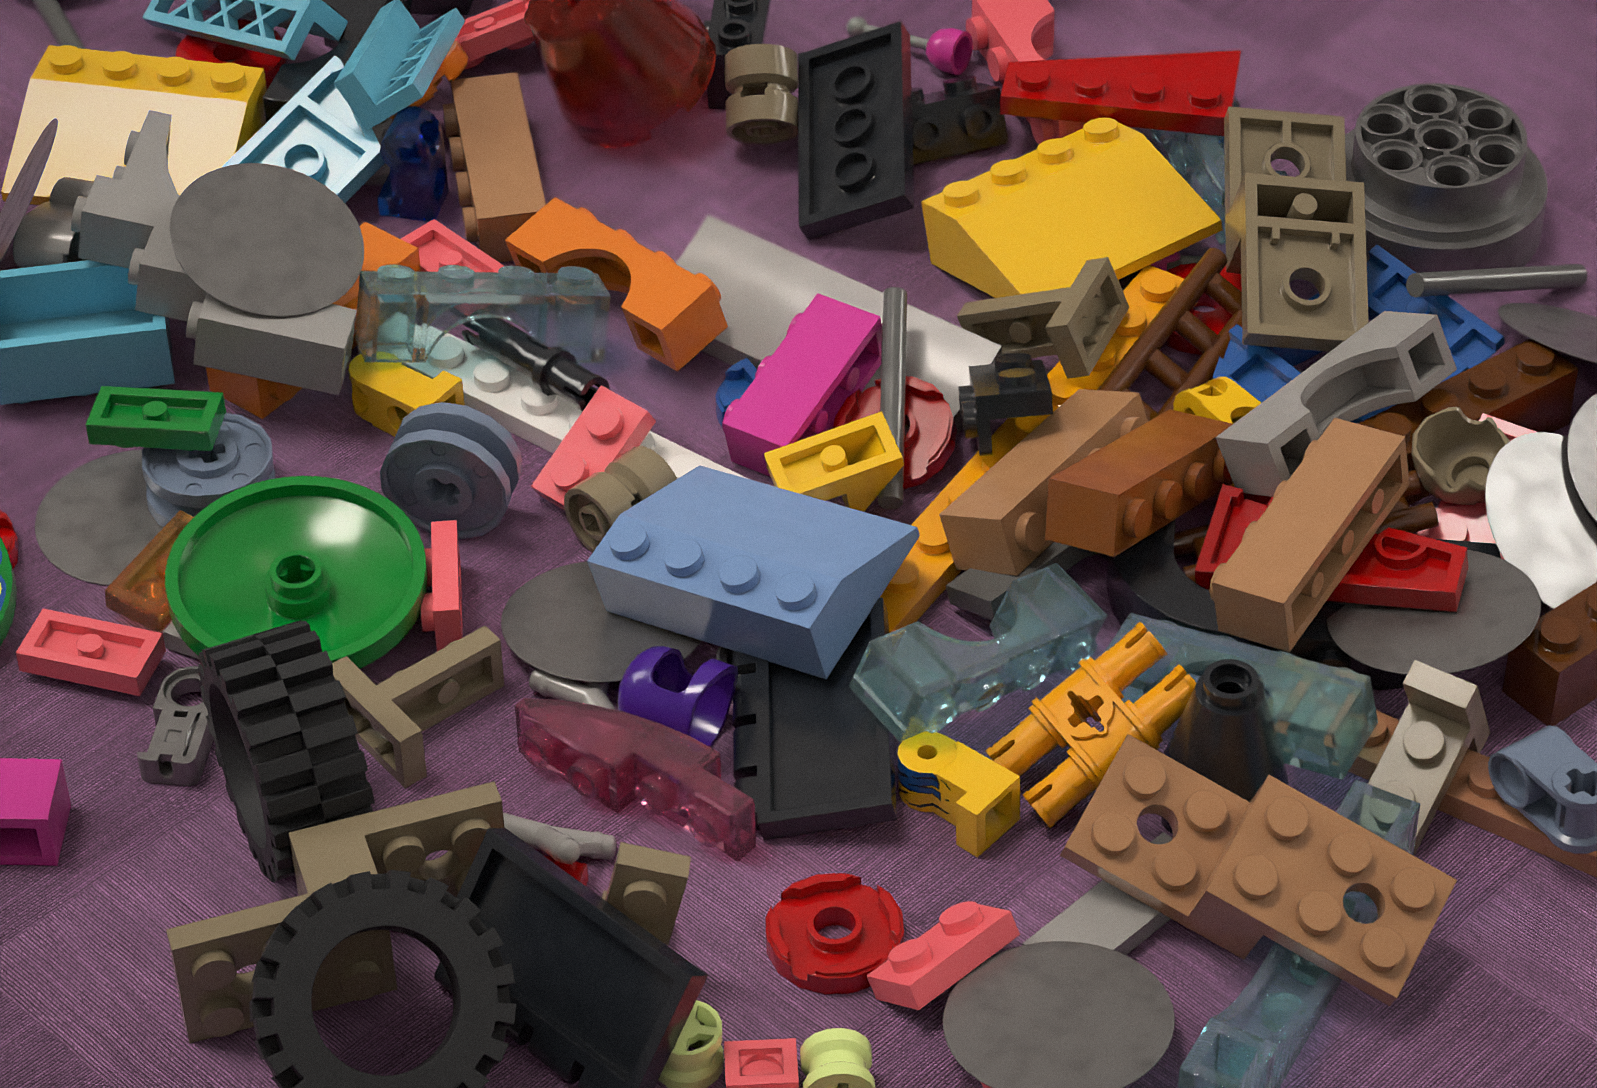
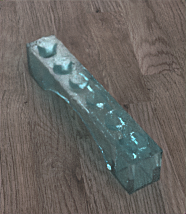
(1275, 1014)

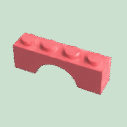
(1013, 33)

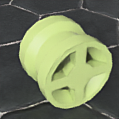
(837, 1060)
(705, 1063)

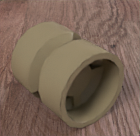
(761, 90)
(603, 496)

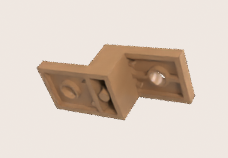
(1260, 869)

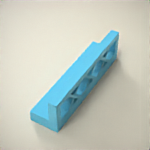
(296, 16)
(395, 62)

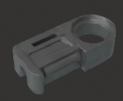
(180, 736)

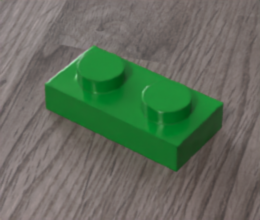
(156, 418)

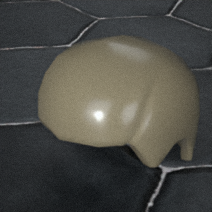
(1455, 455)

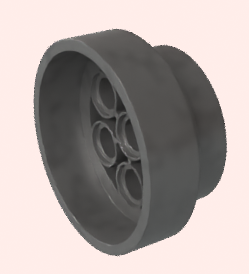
(1447, 179)

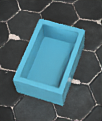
(76, 331)

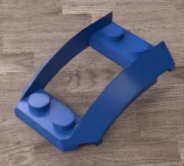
(1268, 369)

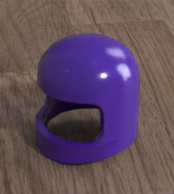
(666, 693)

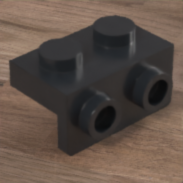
(731, 26)
(956, 119)
(1000, 391)

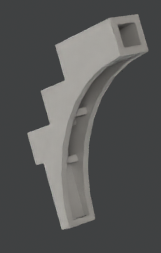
(128, 227)

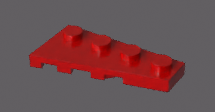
(1138, 91)
(1390, 570)

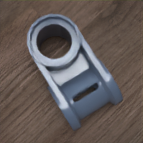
(1551, 786)

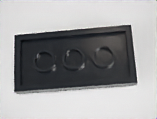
(855, 131)

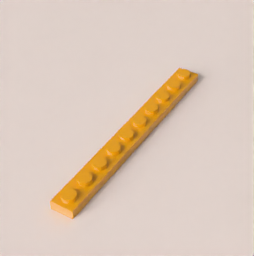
(930, 561)

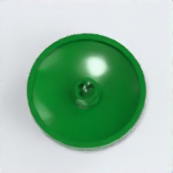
(296, 554)

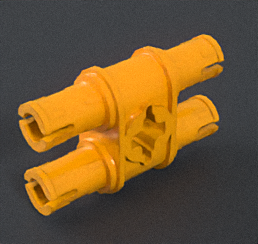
(1095, 693)

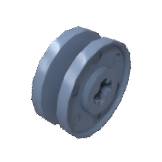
(452, 467)
(197, 478)

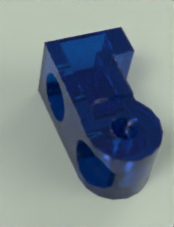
(417, 166)

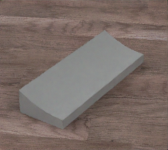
(770, 285)

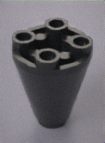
(1228, 731)

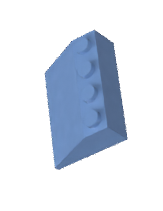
(750, 567)

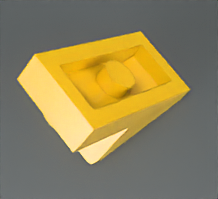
(843, 462)

